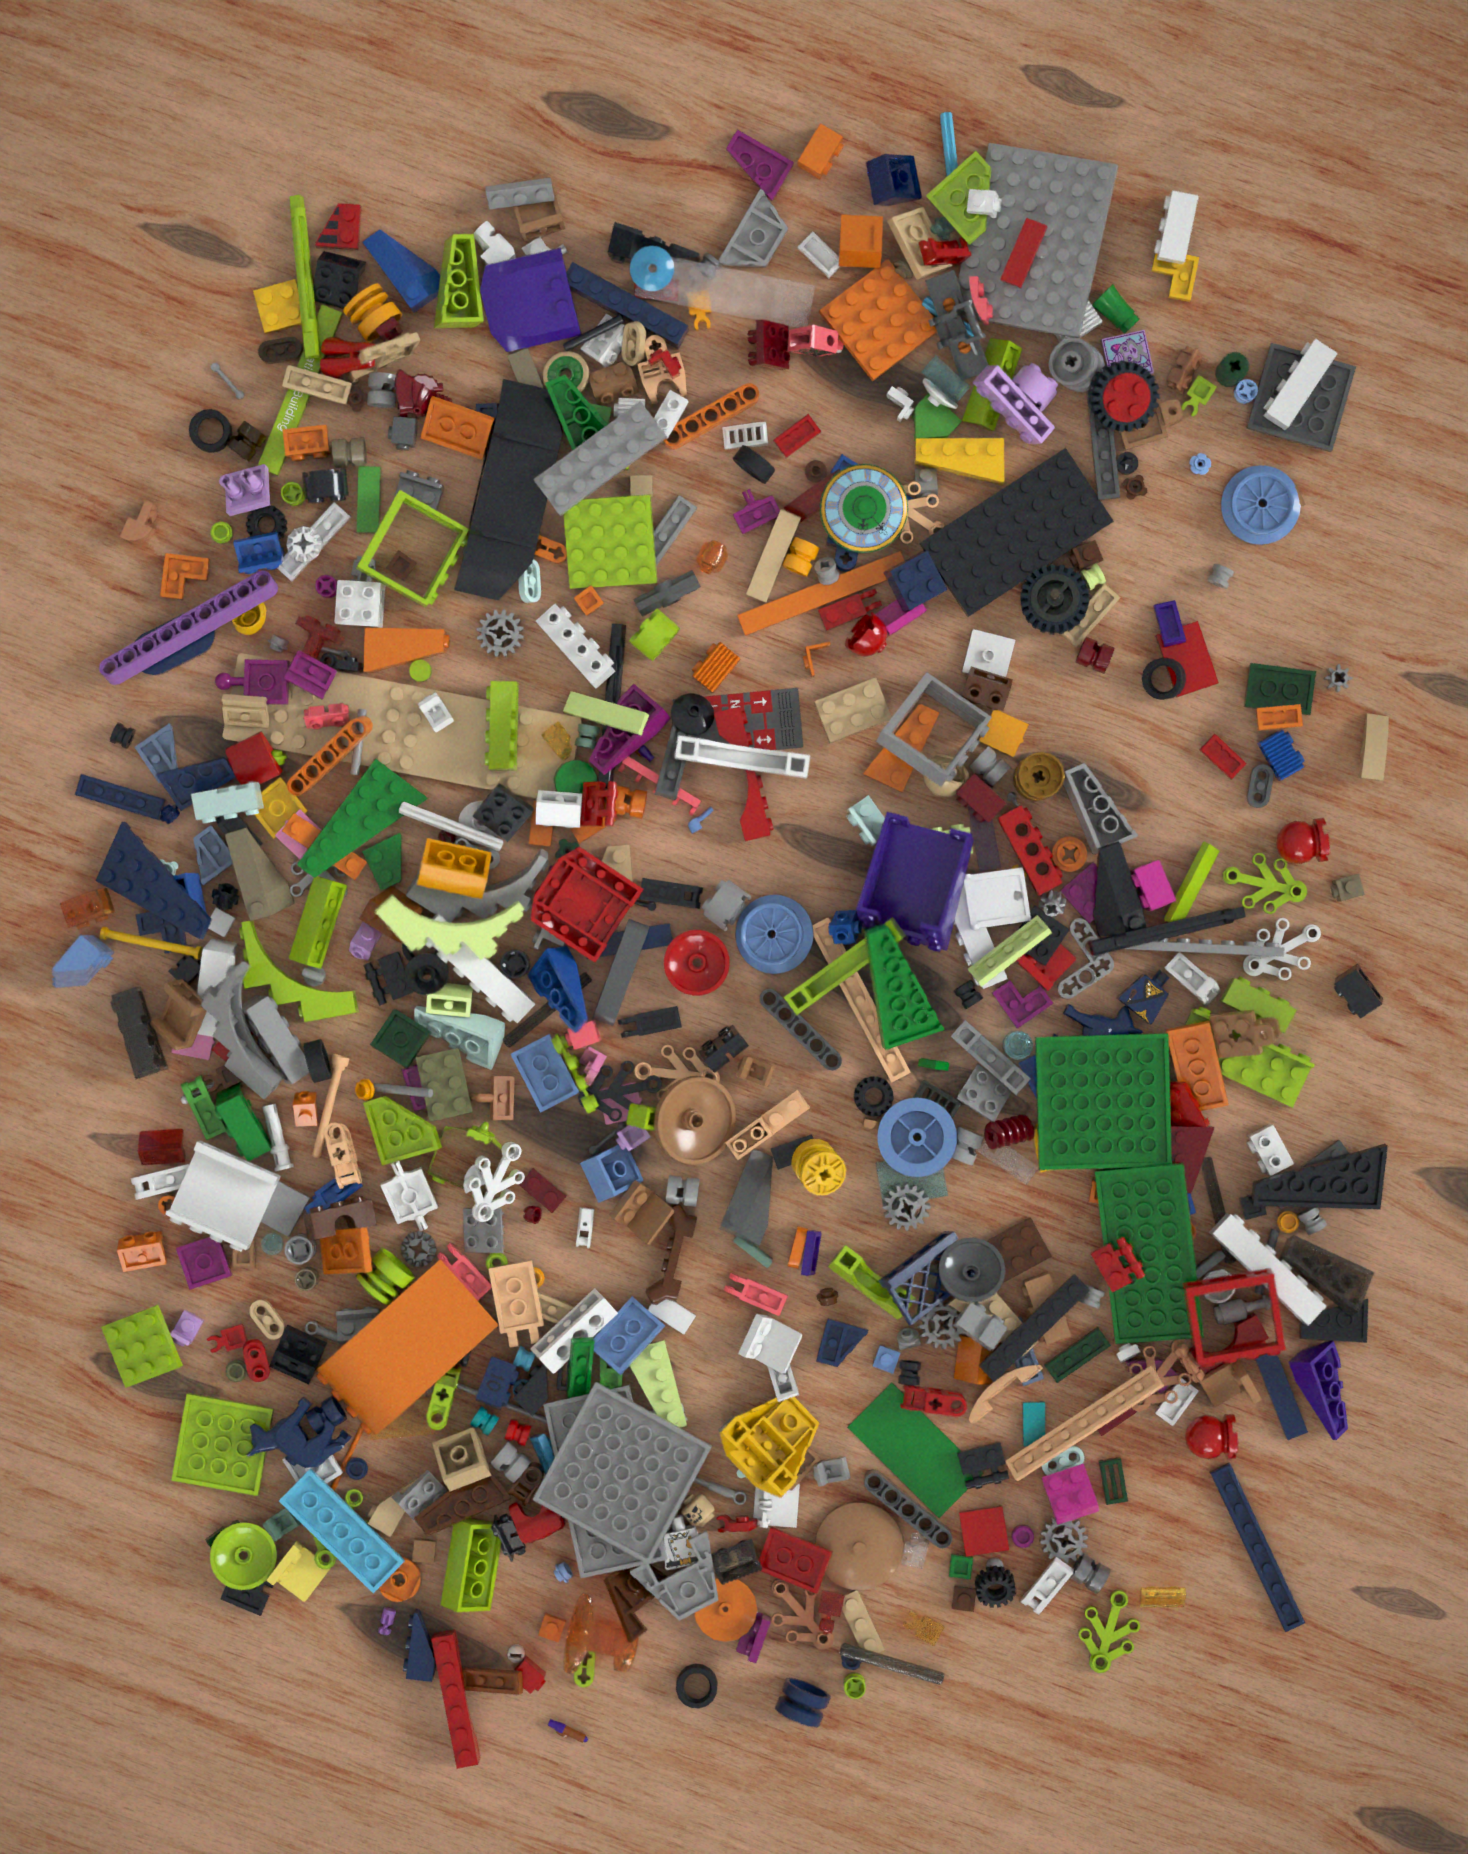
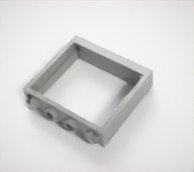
(953, 702)

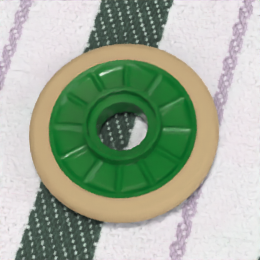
(570, 361)

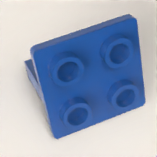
(259, 552)

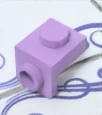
(364, 941)
(631, 1137)

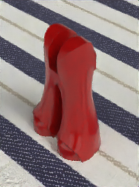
(338, 366)

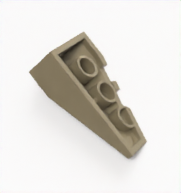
(259, 881)

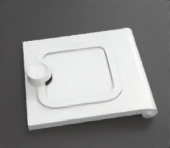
(997, 898)

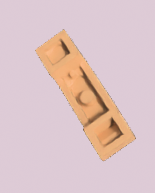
(982, 1406)

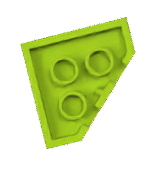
(952, 196)
(399, 1131)

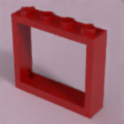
(1228, 1283)

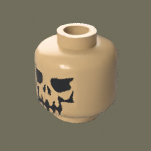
(698, 1510)

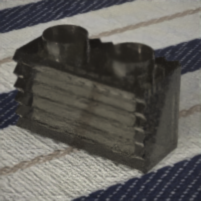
(736, 1561)

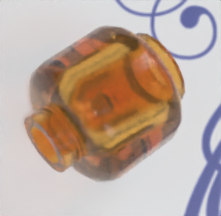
(712, 557)

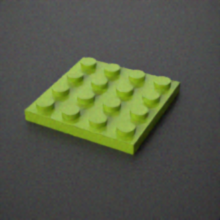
(610, 542)
(216, 1444)

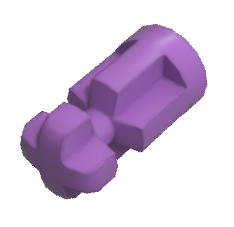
(387, 1619)

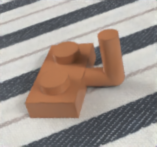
(500, 1098)

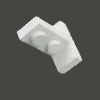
(1193, 979)

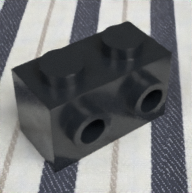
(1358, 991)

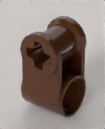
(525, 1486)

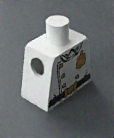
(677, 1544)

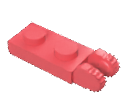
(467, 1273)
(758, 1294)

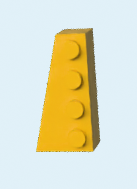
(963, 456)

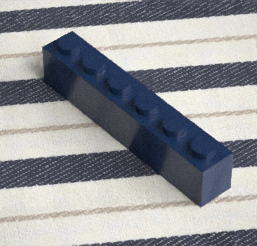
(629, 306)

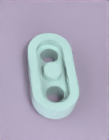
(530, 584)
(1063, 1461)

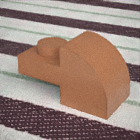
(139, 530)

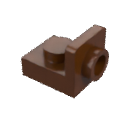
(1085, 555)

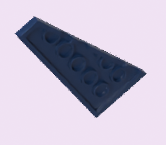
(147, 882)

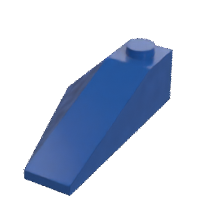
(408, 273)

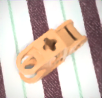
(657, 374)
(347, 1163)

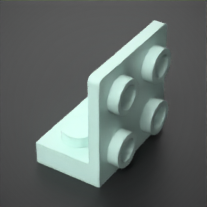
(867, 818)

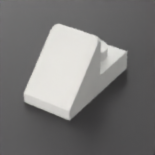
(783, 1384)

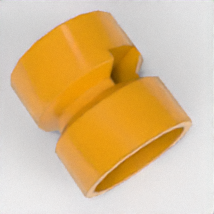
(800, 557)

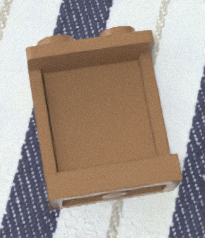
(539, 218)
(181, 1015)

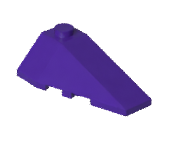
(1318, 1379)

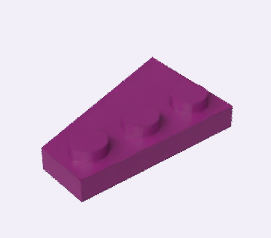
(760, 162)

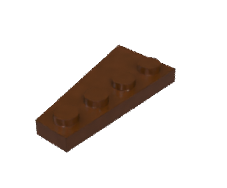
(462, 1504)

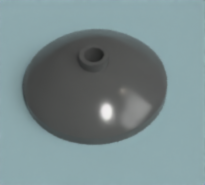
(973, 1256)

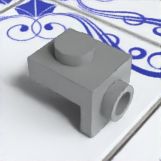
(928, 481)
(540, 935)
(831, 1471)

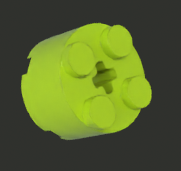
(654, 634)

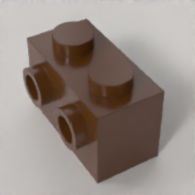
(987, 688)

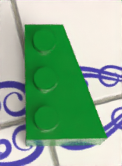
(242, 1122)

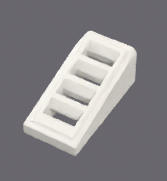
(744, 427)

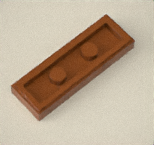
(492, 1680)

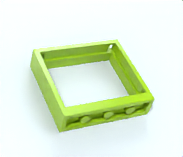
(450, 559)

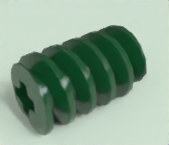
(1238, 363)

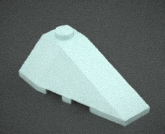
(475, 1035)

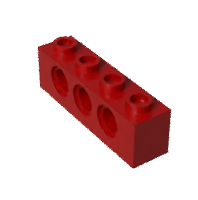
(1008, 822)

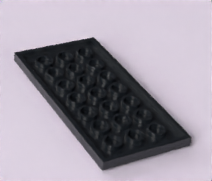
(1016, 532)

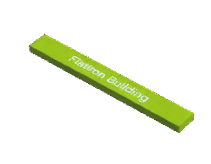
(294, 401)

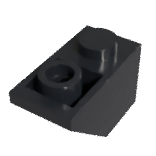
(534, 1392)

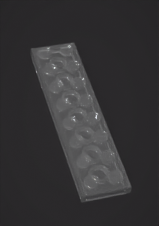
(735, 293)

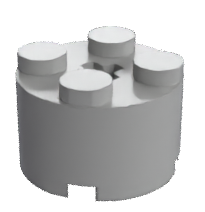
(726, 904)

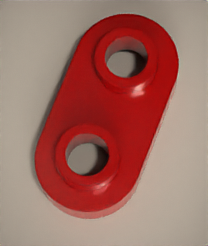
(256, 1362)

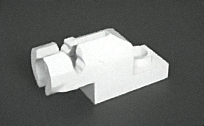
(496, 246)

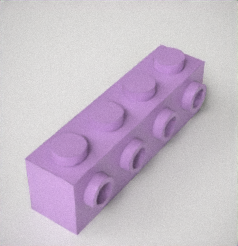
(1013, 405)

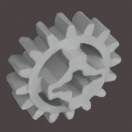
(502, 623)
(899, 1210)
(949, 1331)
(1076, 1543)

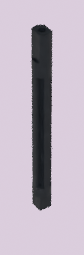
(614, 682)
(1165, 930)

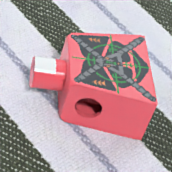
(822, 341)

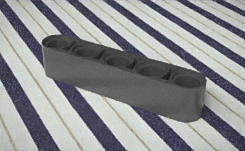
(620, 972)
(805, 1039)
(912, 1518)

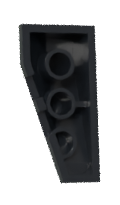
(628, 240)
(1116, 901)

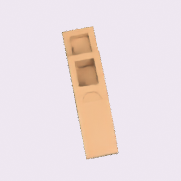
(767, 1124)

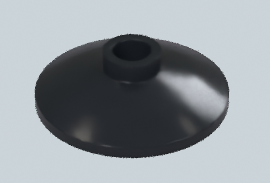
(687, 721)
(426, 965)

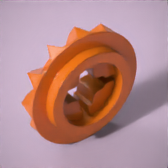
(1070, 843)

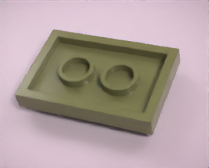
(446, 1078)

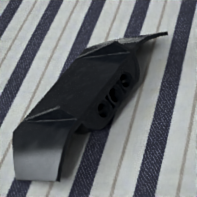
(507, 499)

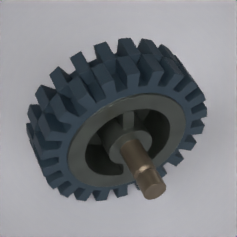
(1054, 599)

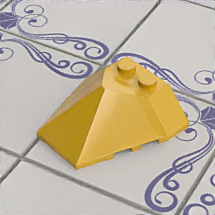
(770, 1443)

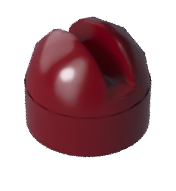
(452, 837)
(532, 1214)

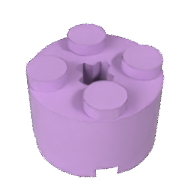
(1036, 386)

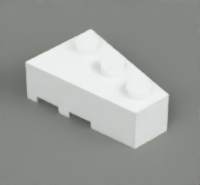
(1176, 227)

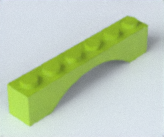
(835, 973)

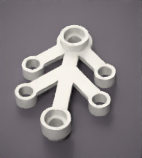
(1291, 944)
(494, 1184)

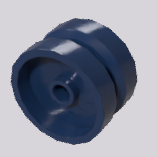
(802, 1702)

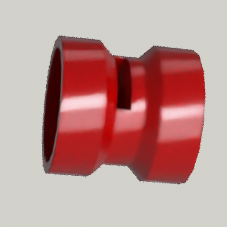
(518, 1432)

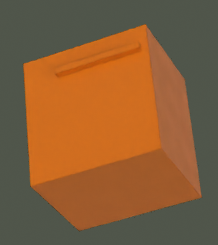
(860, 241)

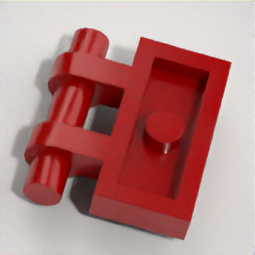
(593, 804)
(1112, 1267)

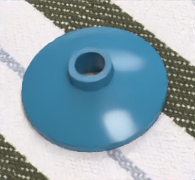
(643, 277)

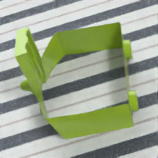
(479, 1133)

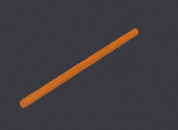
(351, 1449)

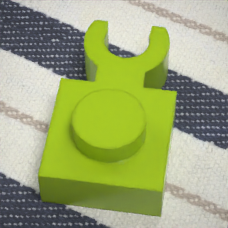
(1200, 392)

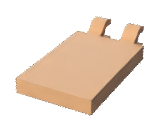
(517, 1300)

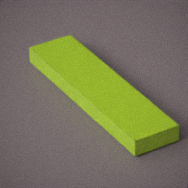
(1192, 882)

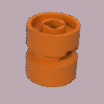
(637, 803)

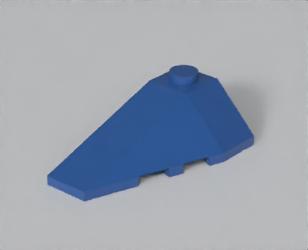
(558, 980)

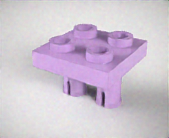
(246, 489)

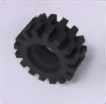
(268, 511)
(887, 1096)
(996, 1596)

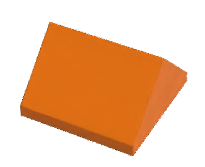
(968, 1358)

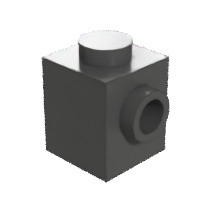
(403, 433)

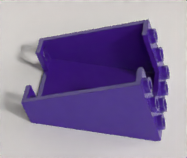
(916, 881)

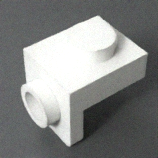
(983, 202)
(900, 397)
(435, 712)

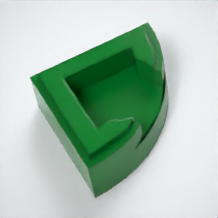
(933, 1064)

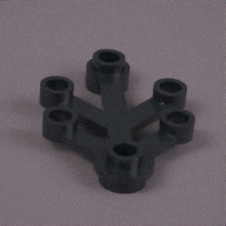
(615, 1091)

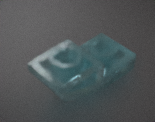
(946, 379)

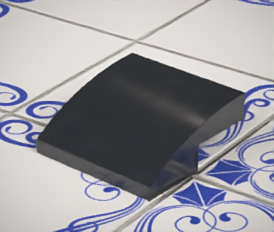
(298, 1354)

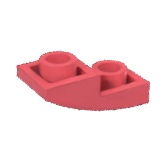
(982, 305)

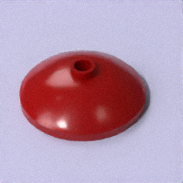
(680, 967)

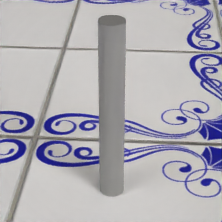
(357, 751)
(403, 1090)

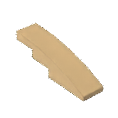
(773, 555)

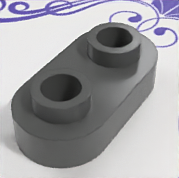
(1259, 786)

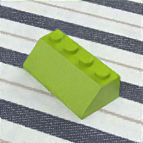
(471, 1567)

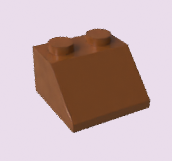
(371, 918)

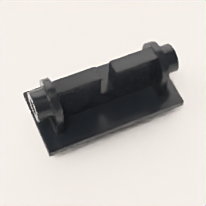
(503, 1529)

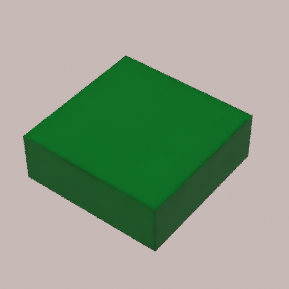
(960, 1566)

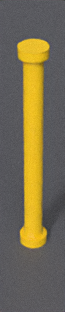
(144, 941)

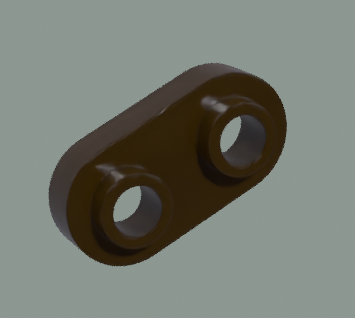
(280, 349)

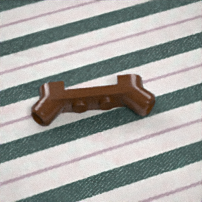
(668, 1287)

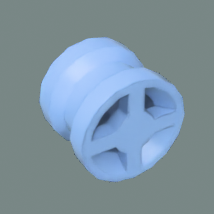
(1250, 390)

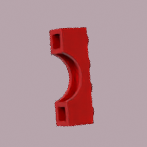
(1246, 1333)

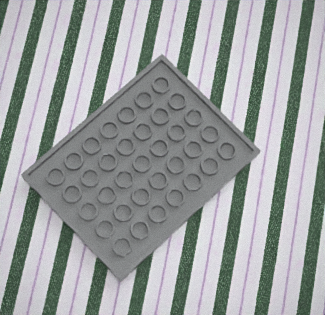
(1074, 203)

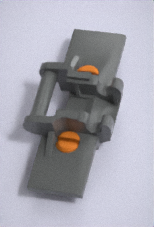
(951, 328)

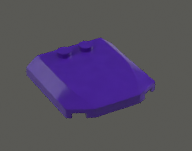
(529, 300)

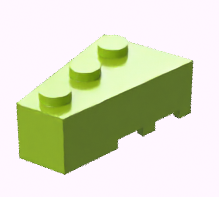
(1245, 998)

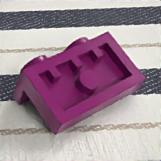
(752, 1642)

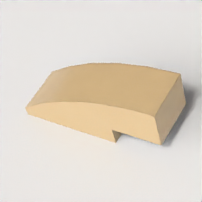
(1374, 747)

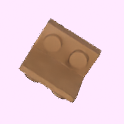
(642, 1212)
(1227, 1382)

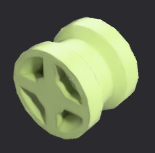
(1093, 576)

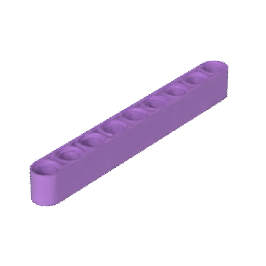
(178, 630)

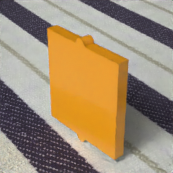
(1004, 733)

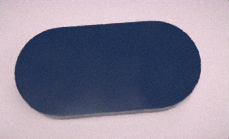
(181, 656)

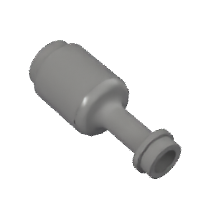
(1237, 1310)

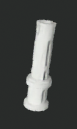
(279, 1148)

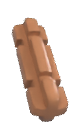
(1189, 1362)

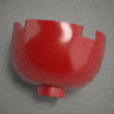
(868, 636)

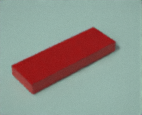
(1023, 253)

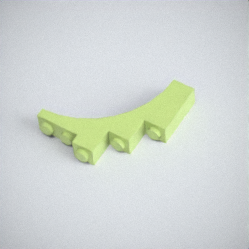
(477, 935)

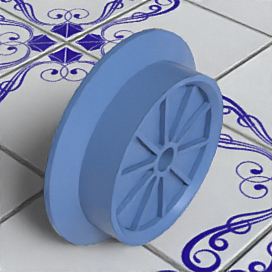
(1257, 523)
(792, 932)
(920, 1118)

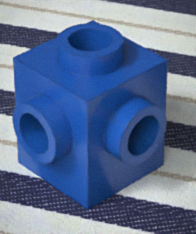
(845, 927)

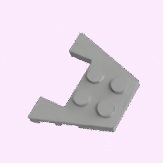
(687, 1588)

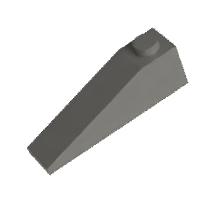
(749, 1205)

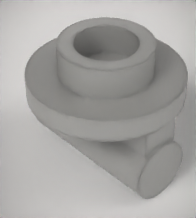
(314, 976)
(908, 1338)

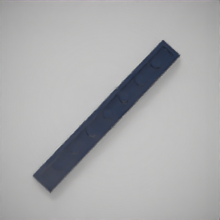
(1257, 1547)

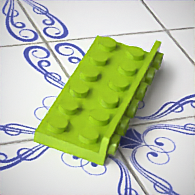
(1272, 1072)

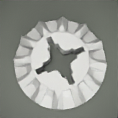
(311, 551)

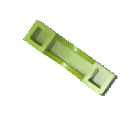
(855, 1271)

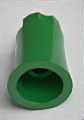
(1116, 309)

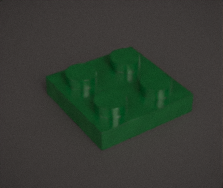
(400, 1038)

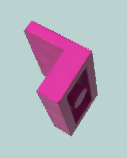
(896, 618)

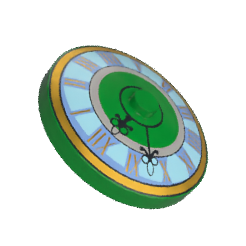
(863, 508)

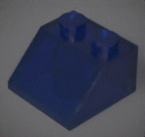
(893, 179)

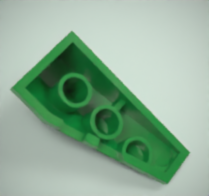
(574, 411)

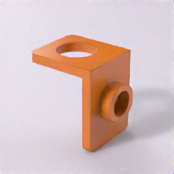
(807, 659)

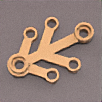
(915, 515)
(680, 1073)

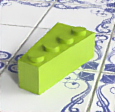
(459, 287)

